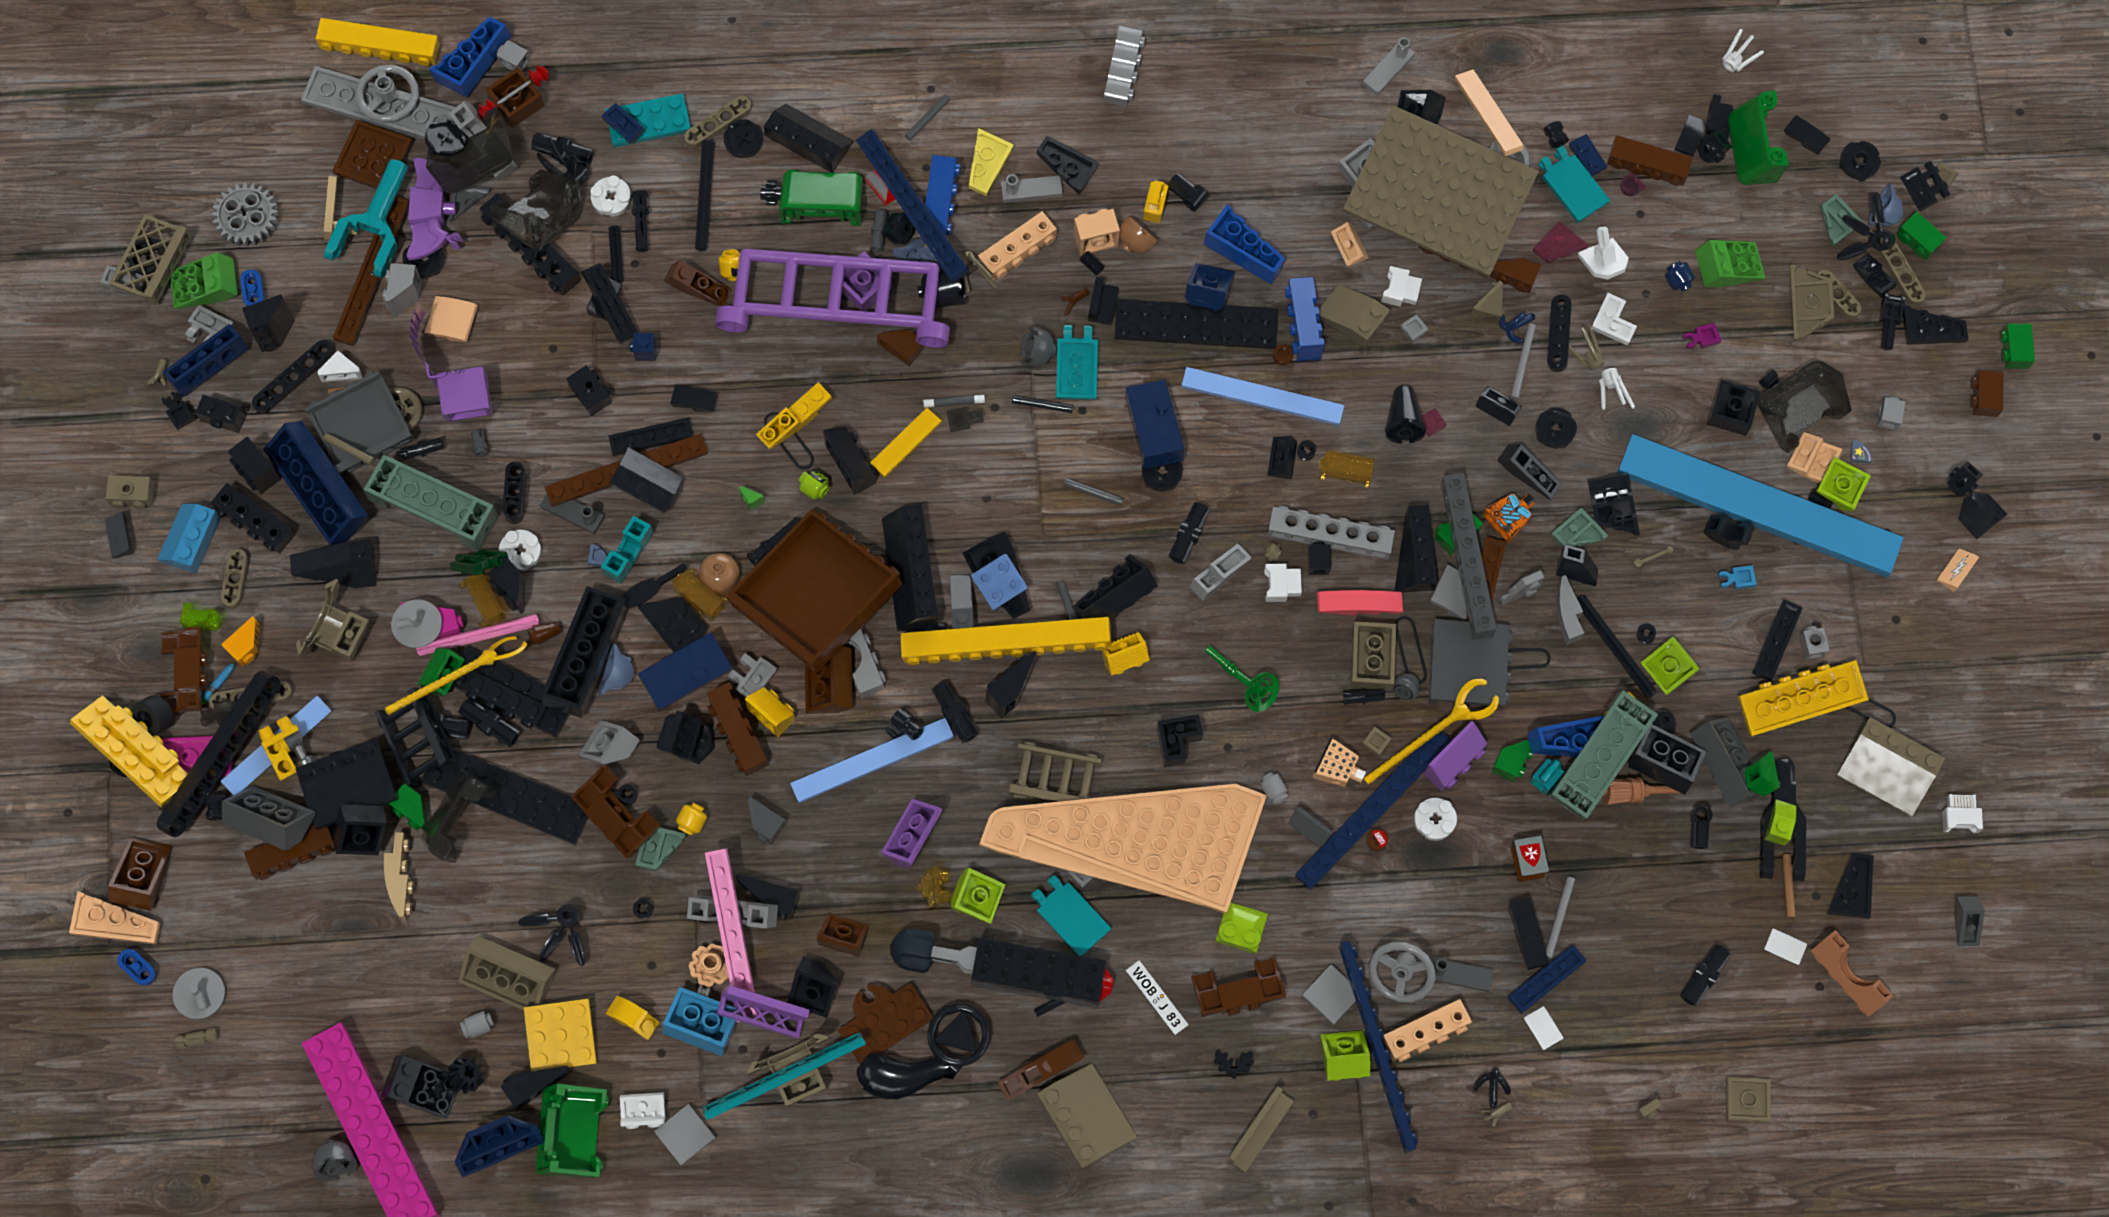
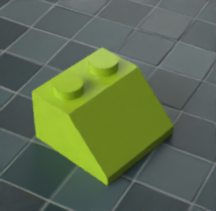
(1345, 1055)

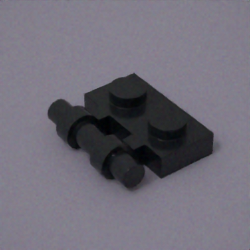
(1920, 190)

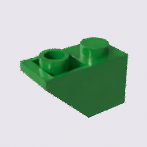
(1511, 761)
(1762, 775)
(410, 806)

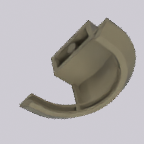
(334, 629)
(802, 1086)

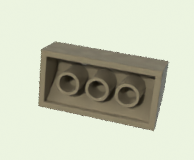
(505, 974)

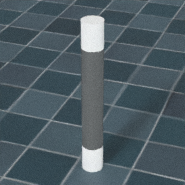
(954, 401)

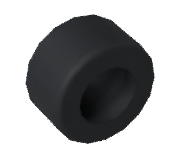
(154, 713)

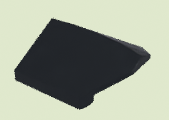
(1980, 514)

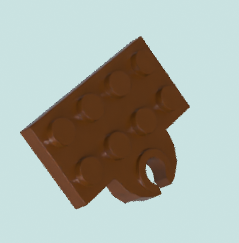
(885, 1019)

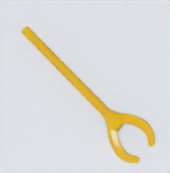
(487, 658)
(1459, 712)

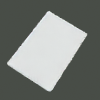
(1785, 946)
(1543, 1028)

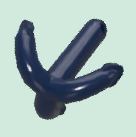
(1519, 321)

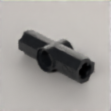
(564, 147)
(1189, 533)
(954, 712)
(489, 722)
(1705, 975)

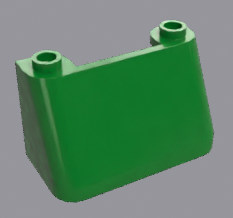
(1751, 150)
(821, 196)
(570, 1131)

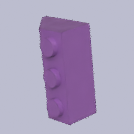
(1456, 757)
(911, 833)

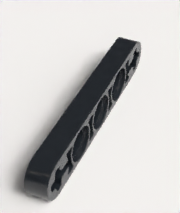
(289, 386)

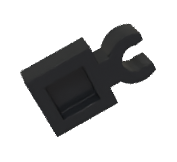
(178, 412)

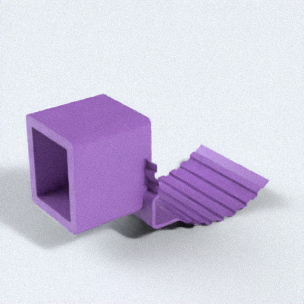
(461, 392)

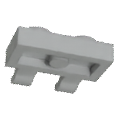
(205, 321)
(757, 678)

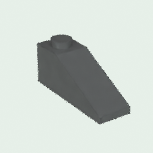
(961, 601)

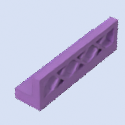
(763, 1003)

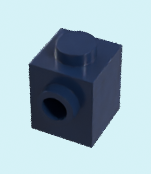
(643, 346)

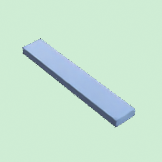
(258, 761)

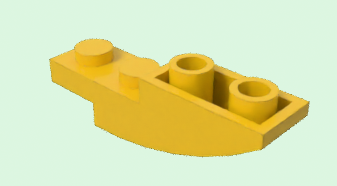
(794, 418)

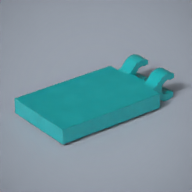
(1573, 185)
(1077, 366)
(1071, 916)

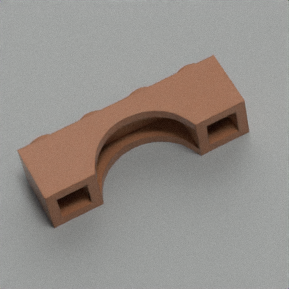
(1833, 956)

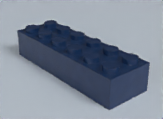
(315, 482)

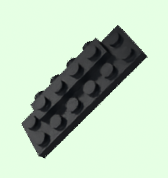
(510, 693)

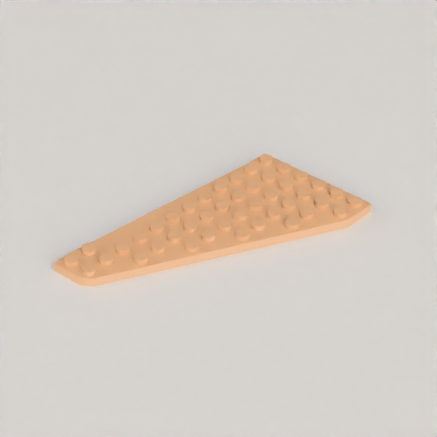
(1159, 842)

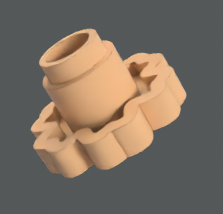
(709, 966)

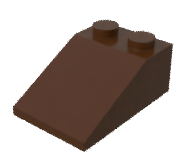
(139, 874)

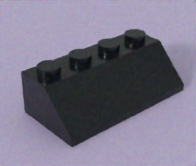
(807, 137)

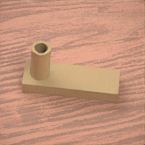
(329, 223)

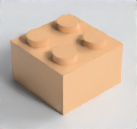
(1096, 231)

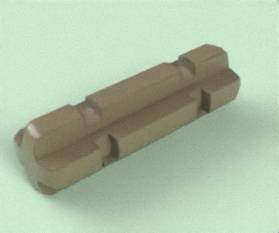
(195, 1038)

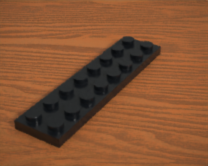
(1195, 324)
(516, 798)

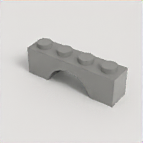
(471, 123)
(866, 677)
(751, 913)

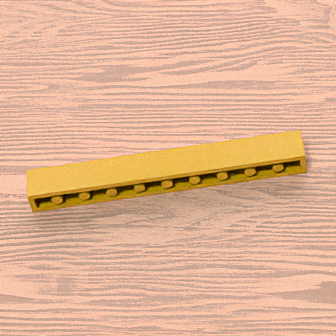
(1006, 640)

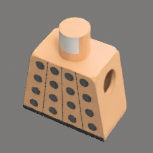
(1338, 765)

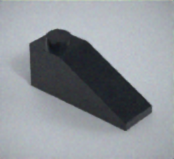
(1528, 469)
(771, 894)
(529, 1085)

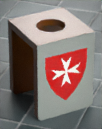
(1529, 858)

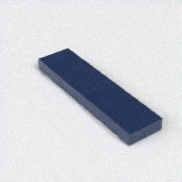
(1546, 979)

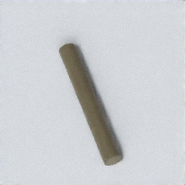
(349, 449)

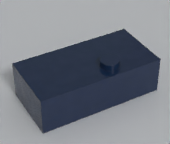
(1154, 424)
(685, 672)

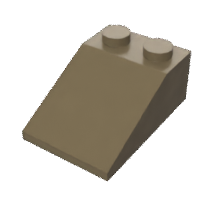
(1354, 315)

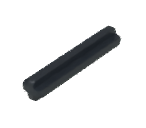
(615, 254)

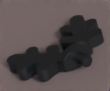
(1226, 1066)

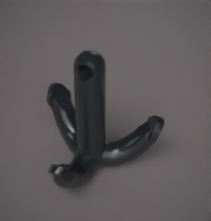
(1493, 1077)

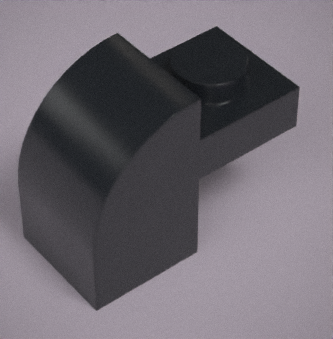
(1727, 533)

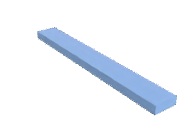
(1262, 396)
(870, 761)

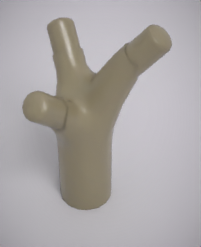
(158, 375)
(1496, 1113)

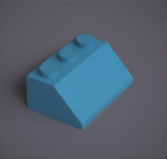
(189, 537)
(696, 1022)

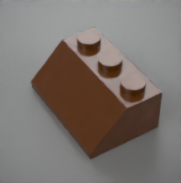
(831, 686)

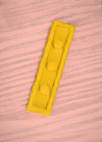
(905, 442)

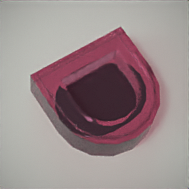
(1631, 185)

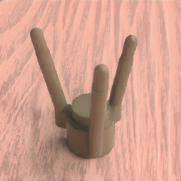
(973, 265)
(1594, 358)

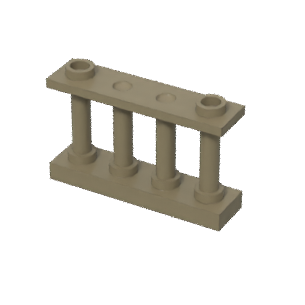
(1041, 793)

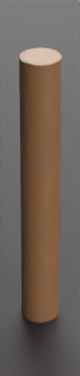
(1788, 884)

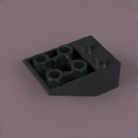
(1006, 692)
(419, 1086)

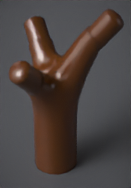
(1073, 299)

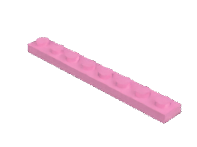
(730, 923)

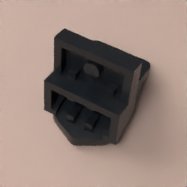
(686, 737)

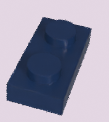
(622, 123)
(1588, 155)

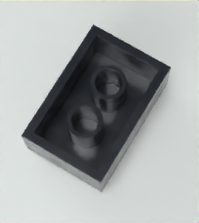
(1667, 759)

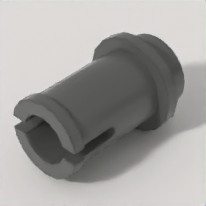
(480, 448)

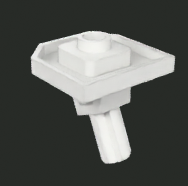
(1605, 258)

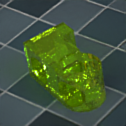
(207, 620)

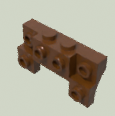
(188, 669)
(611, 816)
(1239, 994)

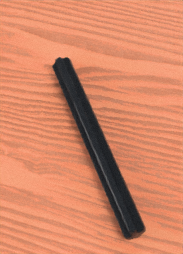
(704, 195)
(1616, 647)

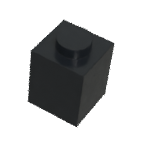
(1318, 559)

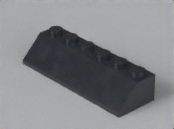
(909, 554)

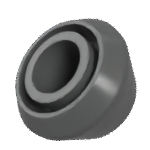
(1406, 687)

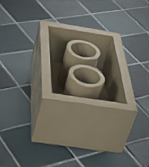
(1373, 656)

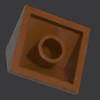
(842, 934)

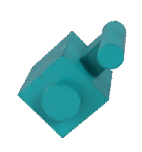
(1547, 775)

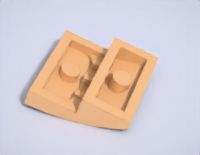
(451, 319)
(1813, 457)

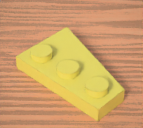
(988, 161)

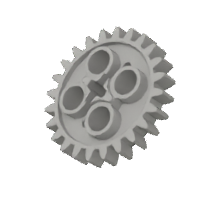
(249, 230)

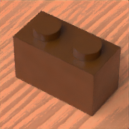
(1987, 393)

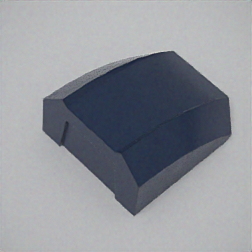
(1208, 286)

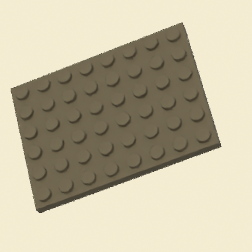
(1440, 191)

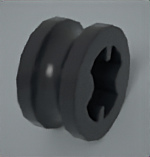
(1301, 454)
(1650, 639)
(627, 788)
(649, 908)

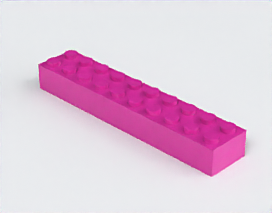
(368, 1124)

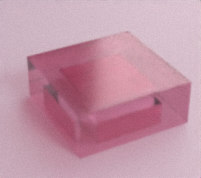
(1433, 422)

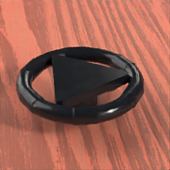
(958, 1035)

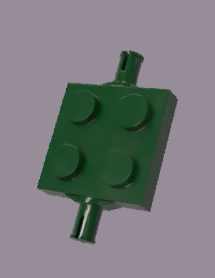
(478, 561)

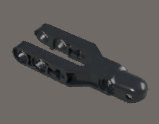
(1786, 793)

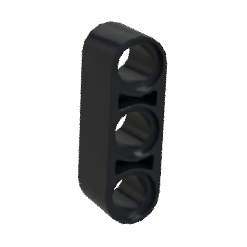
(514, 483)

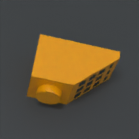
(244, 642)

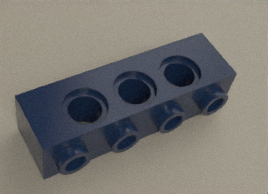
(205, 360)

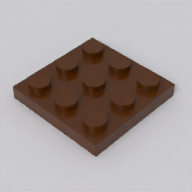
(369, 152)

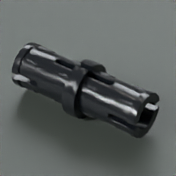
(421, 448)

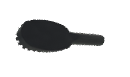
(648, 588)

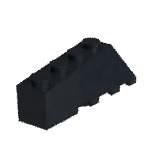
(1416, 557)
(1117, 592)

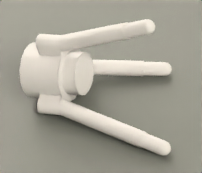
(1733, 60)
(1612, 380)

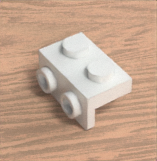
(642, 1110)

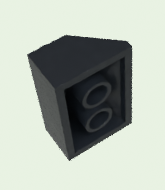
(269, 322)
(849, 459)
(645, 480)

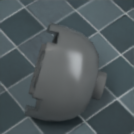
(1037, 347)
(333, 1159)

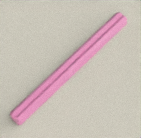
(480, 634)

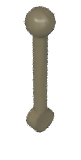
(1638, 563)

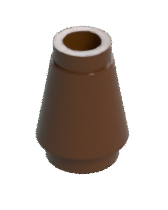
(543, 632)

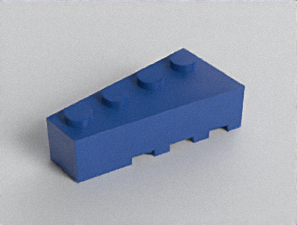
(941, 190)

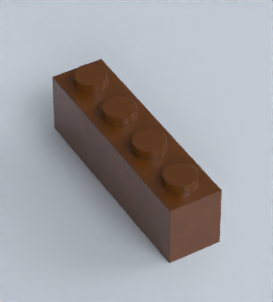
(1649, 161)
(270, 859)

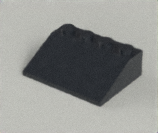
(346, 778)

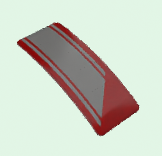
(879, 187)

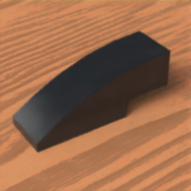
(1528, 933)

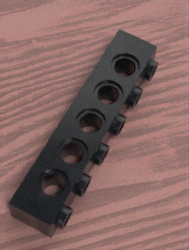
(554, 261)

